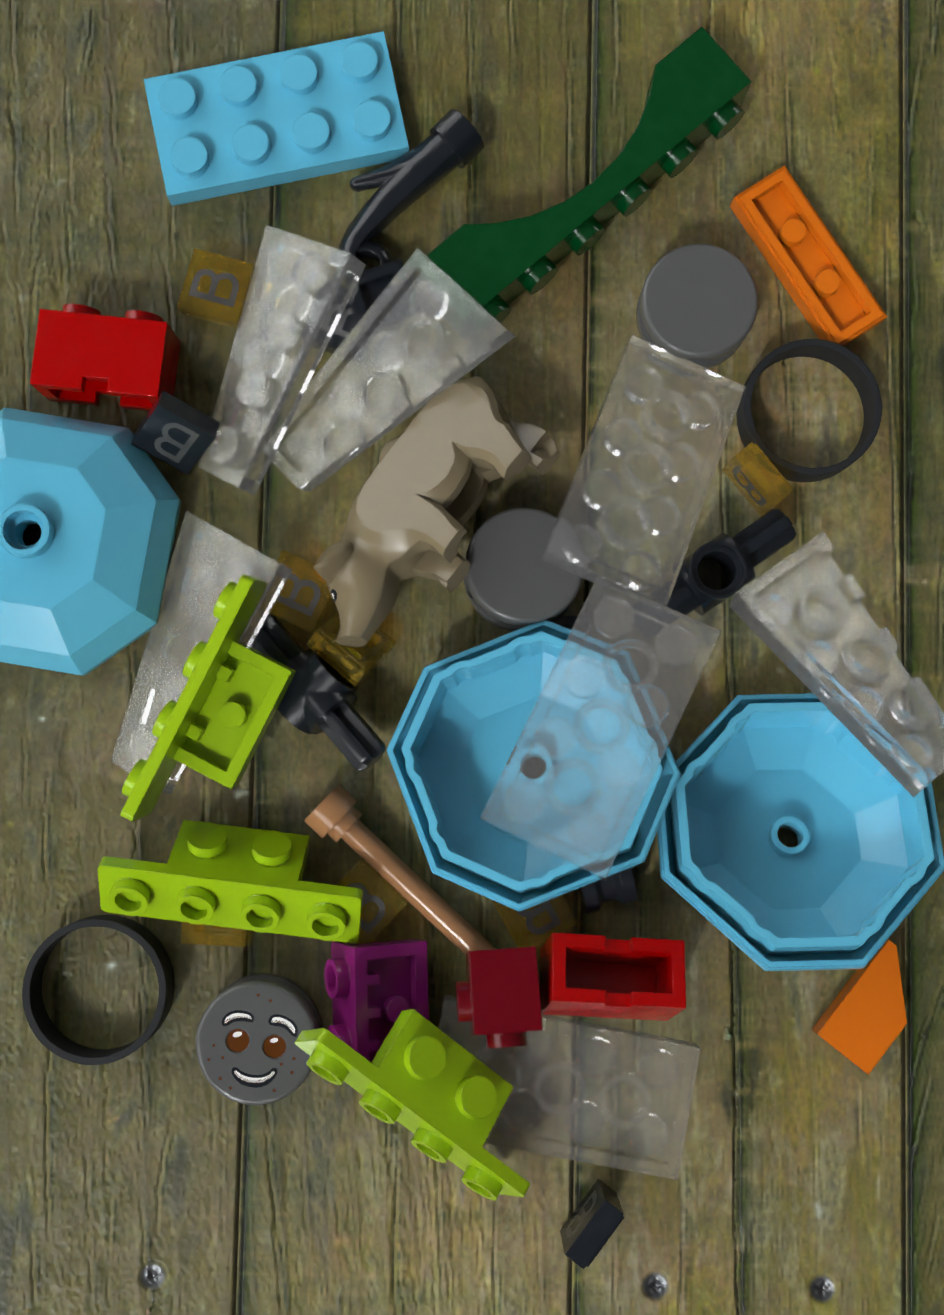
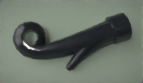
(405, 180)

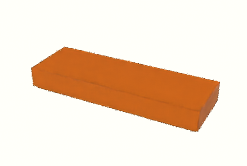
(807, 259)

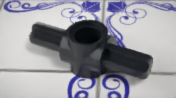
(736, 556)
(320, 697)

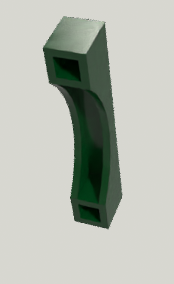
(689, 98)

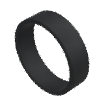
(852, 367)
(38, 1016)

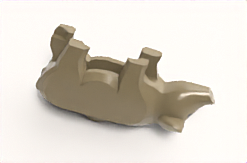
(421, 497)

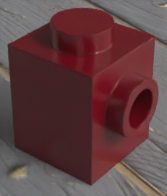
(501, 995)

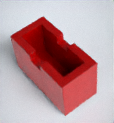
(96, 354)
(612, 977)

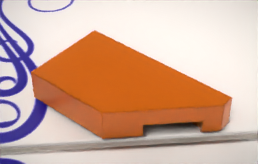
(867, 1011)

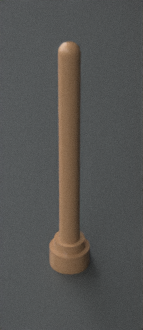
(341, 820)

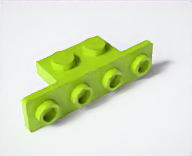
(221, 709)
(235, 882)
(430, 1090)

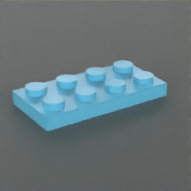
(276, 118)

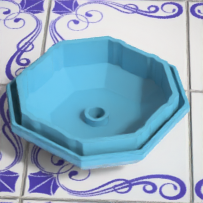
(101, 547)
(453, 753)
(861, 836)

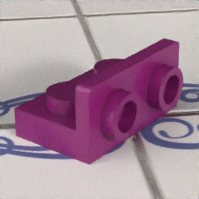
(372, 988)

